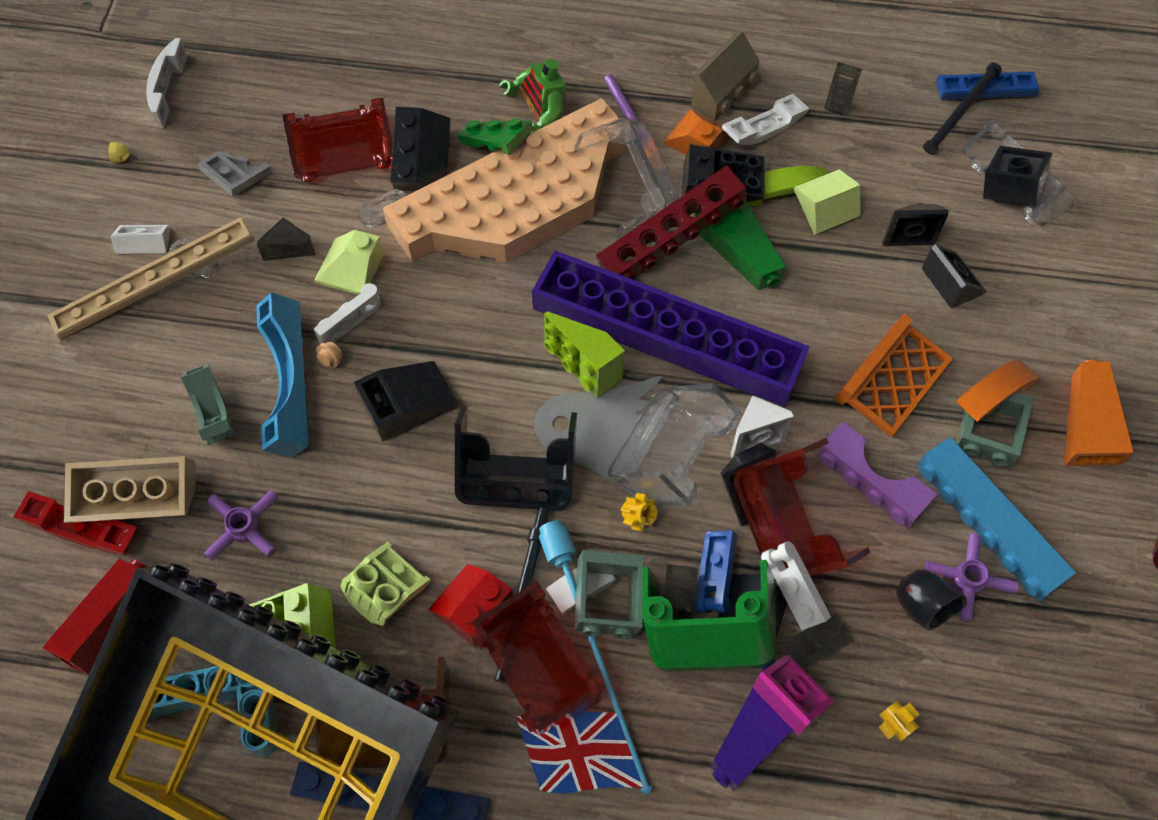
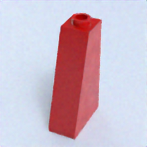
(84, 631)

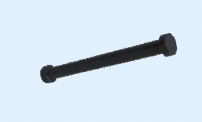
(992, 70)

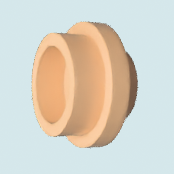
(329, 354)

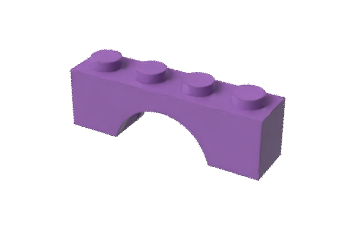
(902, 499)

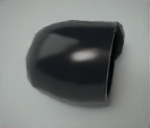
(923, 598)

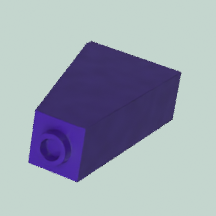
(749, 742)

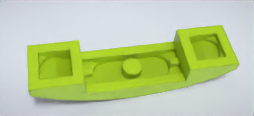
(783, 180)

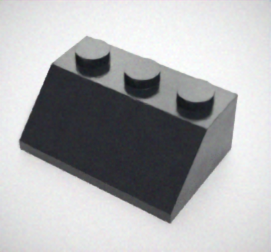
(419, 148)

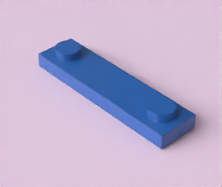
(1005, 85)

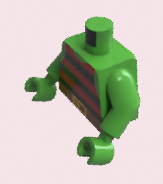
(542, 90)

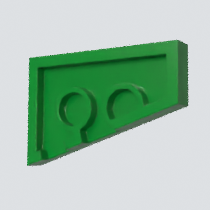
(496, 134)

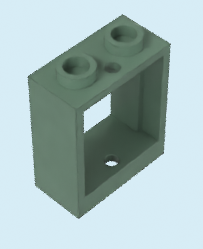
(999, 454)
(611, 564)

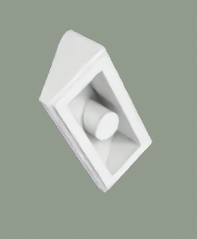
(141, 239)

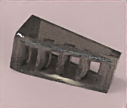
(842, 103)

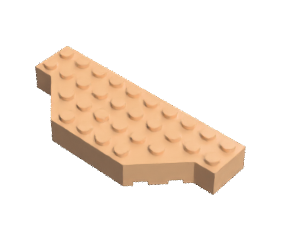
(511, 200)

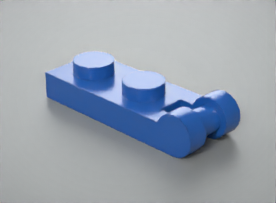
(716, 571)

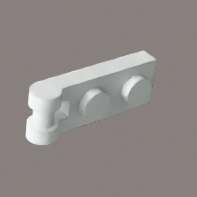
(349, 315)
(796, 585)

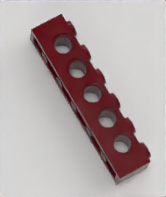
(677, 214)

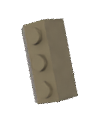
(725, 77)

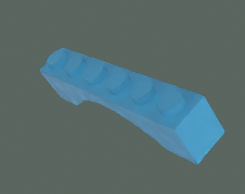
(280, 325)

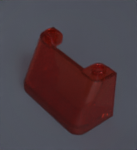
(339, 141)
(538, 660)

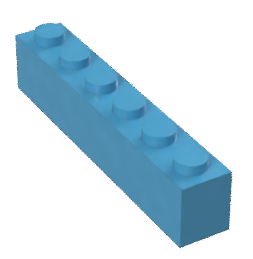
(995, 519)

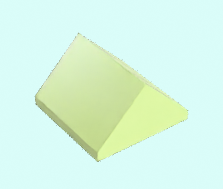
(829, 200)

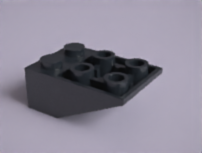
(705, 161)
(404, 397)

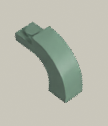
(209, 404)

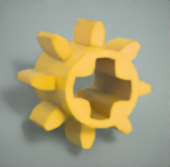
(639, 512)
(899, 720)

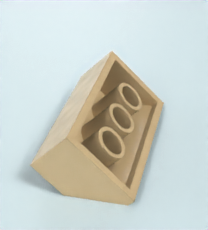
(129, 489)

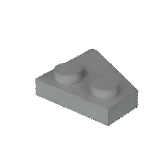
(232, 172)

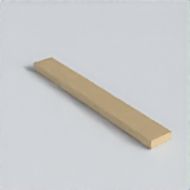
(150, 278)

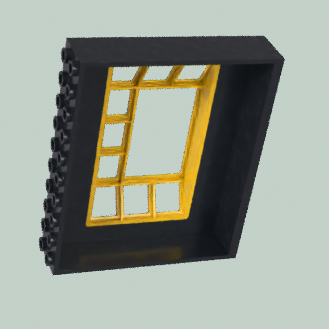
(176, 611)

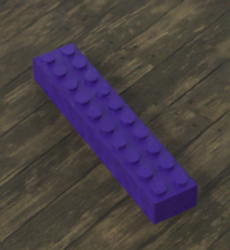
(671, 328)

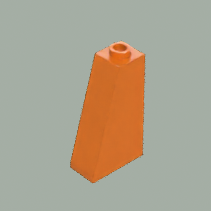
(1095, 418)

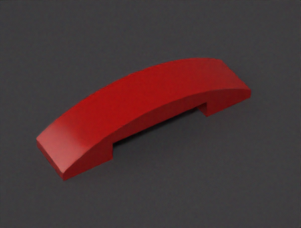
(48, 516)

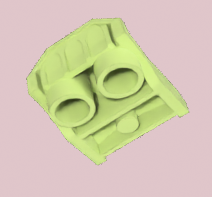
(382, 585)

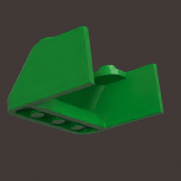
(711, 642)

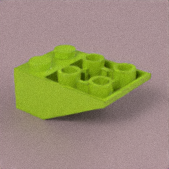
(585, 352)
(306, 606)

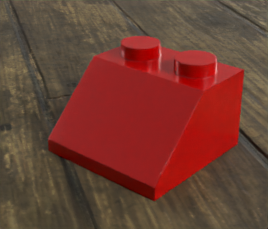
(467, 598)

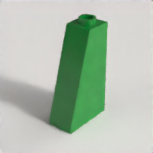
(746, 247)

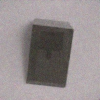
(284, 242)

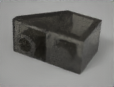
(681, 590)

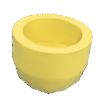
(118, 152)

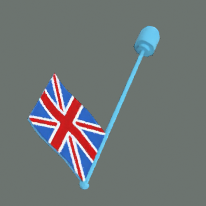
(592, 746)

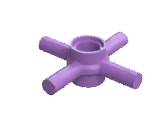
(248, 532)
(978, 570)

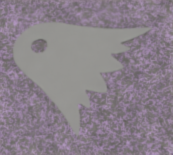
(601, 422)

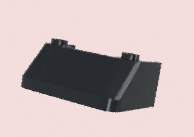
(513, 480)

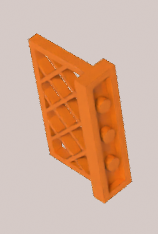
(881, 356)

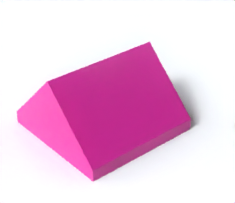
(792, 694)

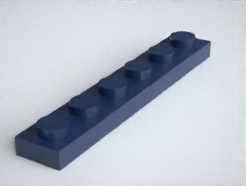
(434, 804)

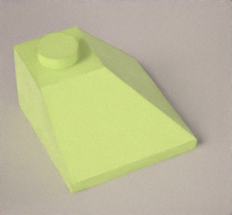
(351, 262)

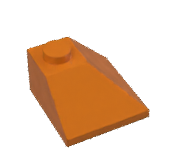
(696, 130)

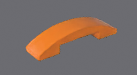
(997, 388)

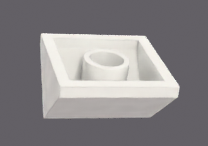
(761, 424)

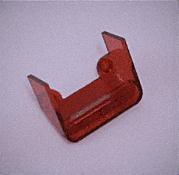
(778, 515)

